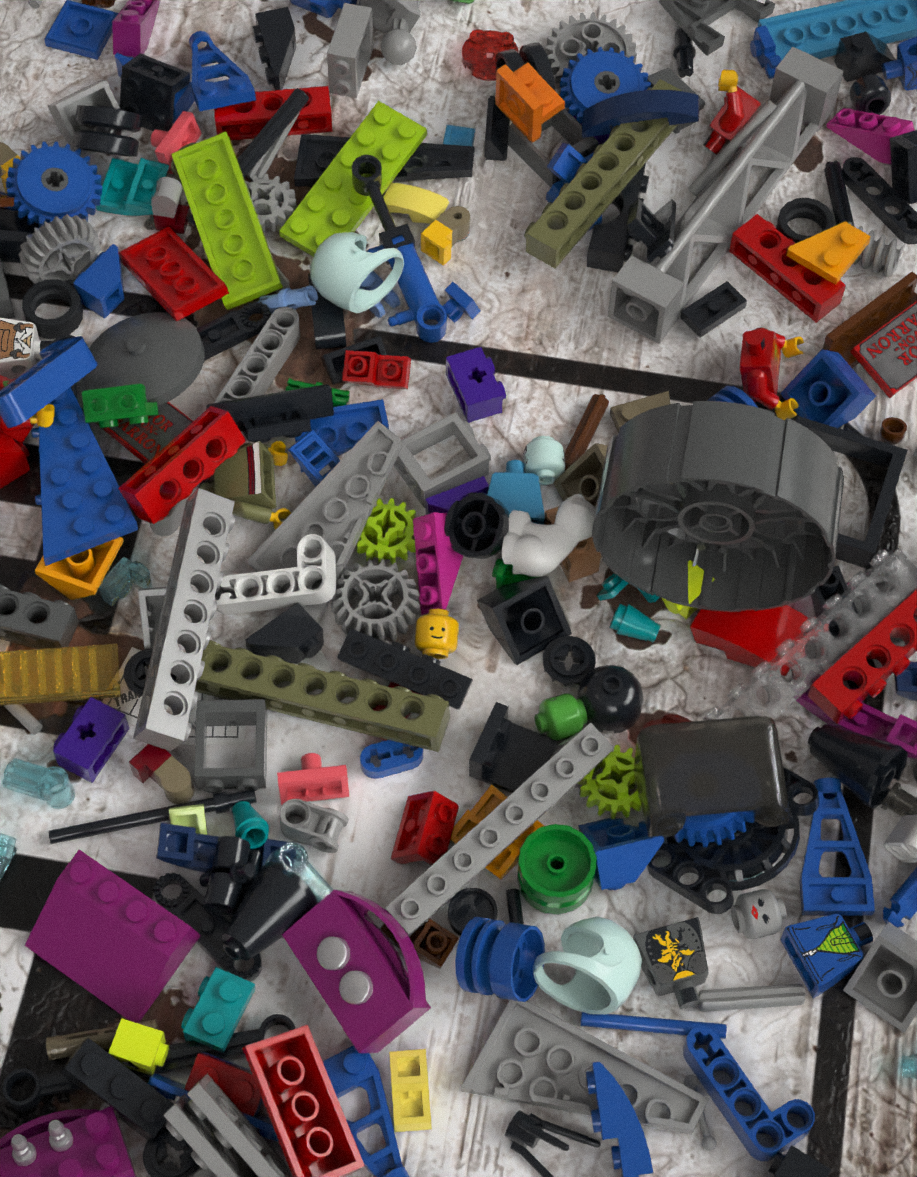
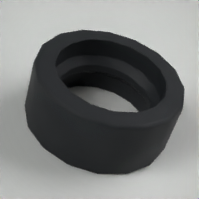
(804, 208)
(46, 291)

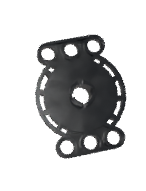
(737, 858)

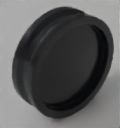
(470, 904)

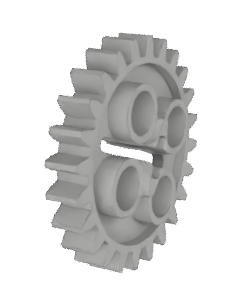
(576, 39)

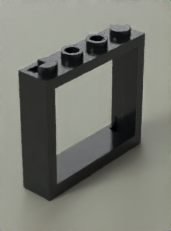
(873, 451)

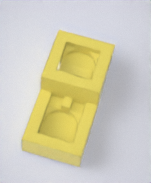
(419, 203)
(410, 1090)

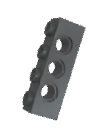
(19, 628)

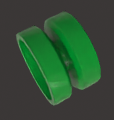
(556, 869)

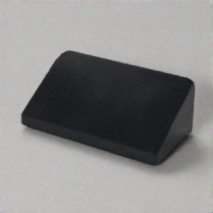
(496, 132)
(334, 361)

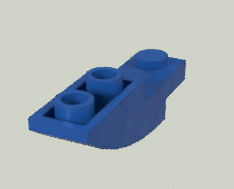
(618, 1120)

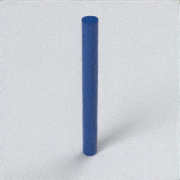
(647, 1024)

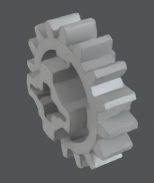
(267, 201)

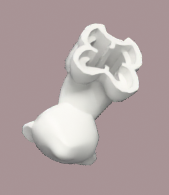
(541, 548)

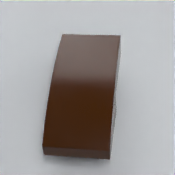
(430, 941)

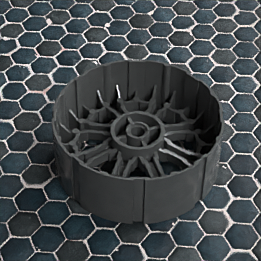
(719, 508)

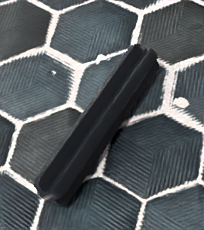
(838, 193)

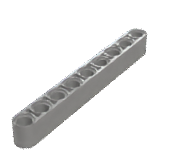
(282, 336)

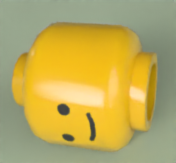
(437, 634)

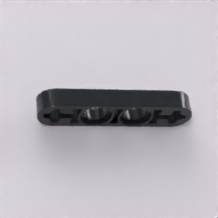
(878, 202)

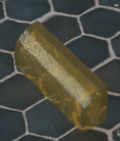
(59, 674)

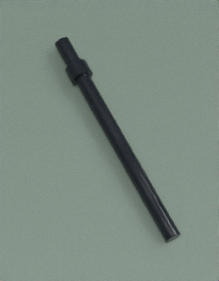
(220, 802)

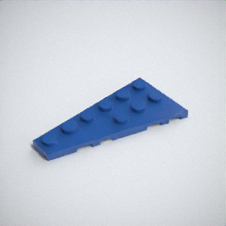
(77, 486)

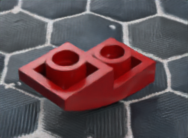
(376, 369)

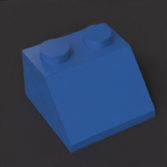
(828, 390)

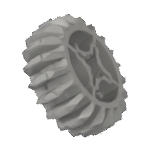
(59, 249)
(376, 584)

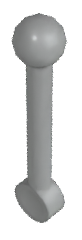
(708, 1142)

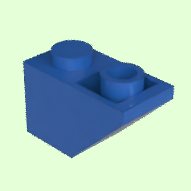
(102, 283)

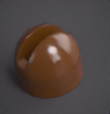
(893, 430)

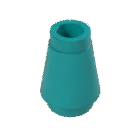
(634, 624)
(249, 824)

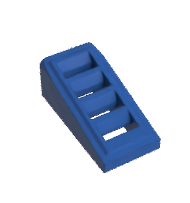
(321, 448)

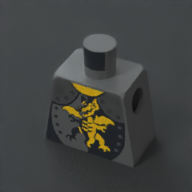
(674, 960)

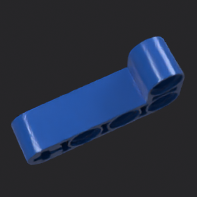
(60, 368)
(742, 1090)

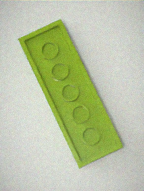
(332, 202)
(227, 220)

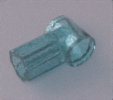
(38, 781)
(299, 864)

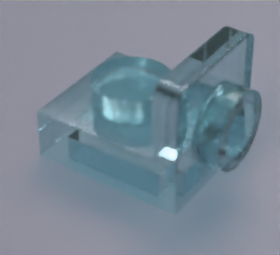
(121, 578)

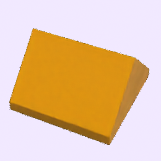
(81, 573)

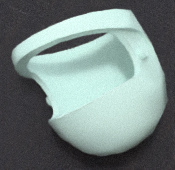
(344, 264)
(604, 965)

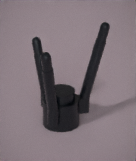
(529, 1129)

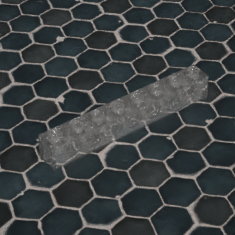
(900, 581)

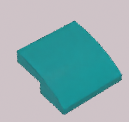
(130, 187)

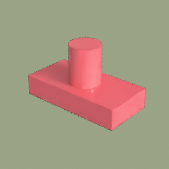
(182, 133)
(313, 781)

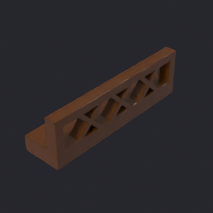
(871, 318)

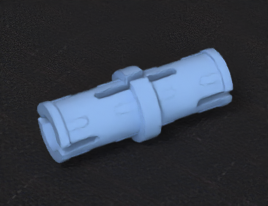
(291, 298)

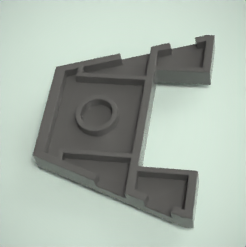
(696, 15)

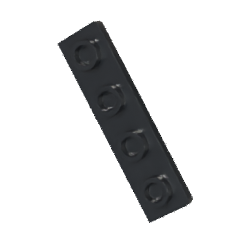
(653, 229)
(280, 412)
(403, 668)

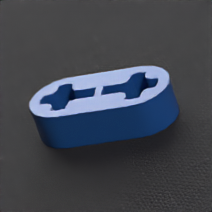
(391, 757)

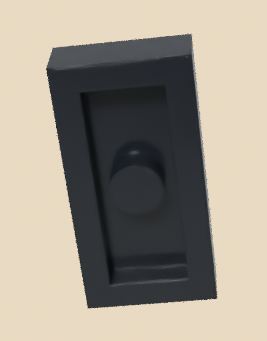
(713, 309)

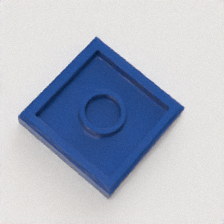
(81, 29)

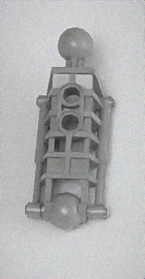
(396, 20)

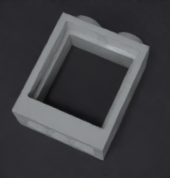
(350, 50)
(416, 477)

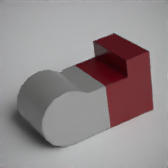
(168, 207)

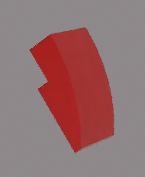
(748, 634)

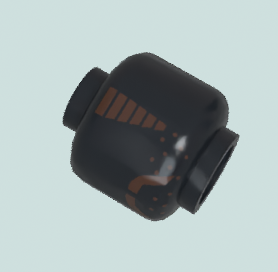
(870, 94)

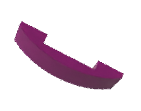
(873, 724)

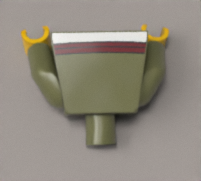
(251, 481)

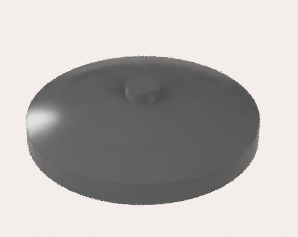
(149, 352)

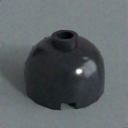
(477, 525)
(611, 698)

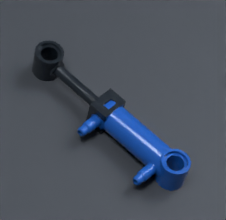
(413, 281)

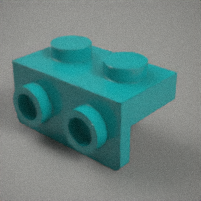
(218, 1009)

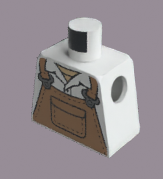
(19, 347)

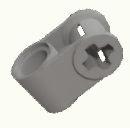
(314, 826)

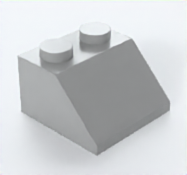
(65, 109)
(888, 978)

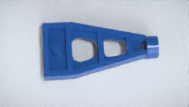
(222, 93)
(834, 894)
(354, 1070)

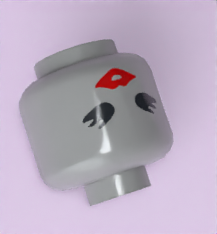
(758, 914)

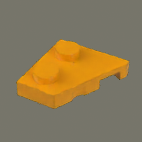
(830, 251)

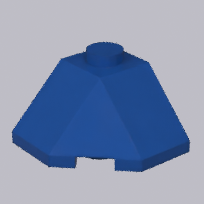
(620, 850)

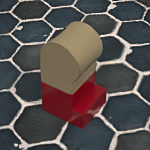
(165, 771)

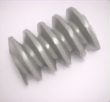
(880, 254)

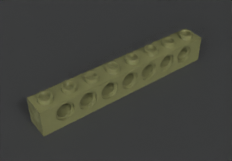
(595, 186)
(326, 707)

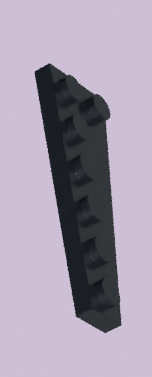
(427, 162)

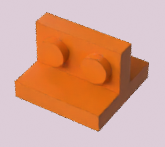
(526, 99)

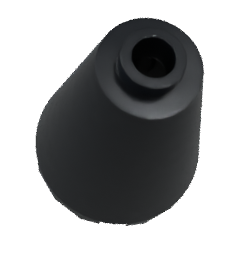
(859, 761)
(267, 911)

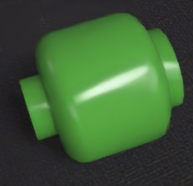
(561, 716)

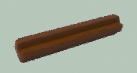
(585, 429)

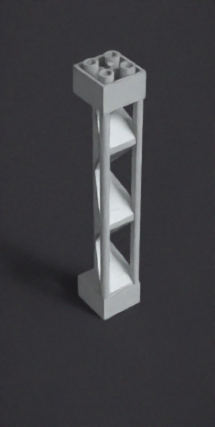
(654, 293)

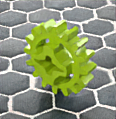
(398, 538)
(612, 786)

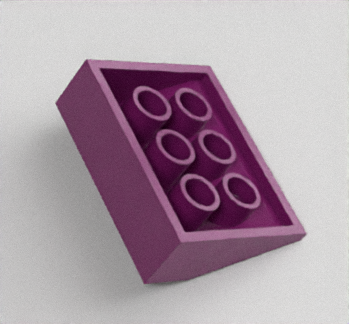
(110, 937)

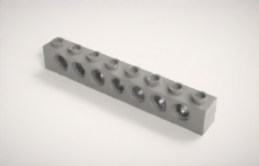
(154, 723)
(499, 829)

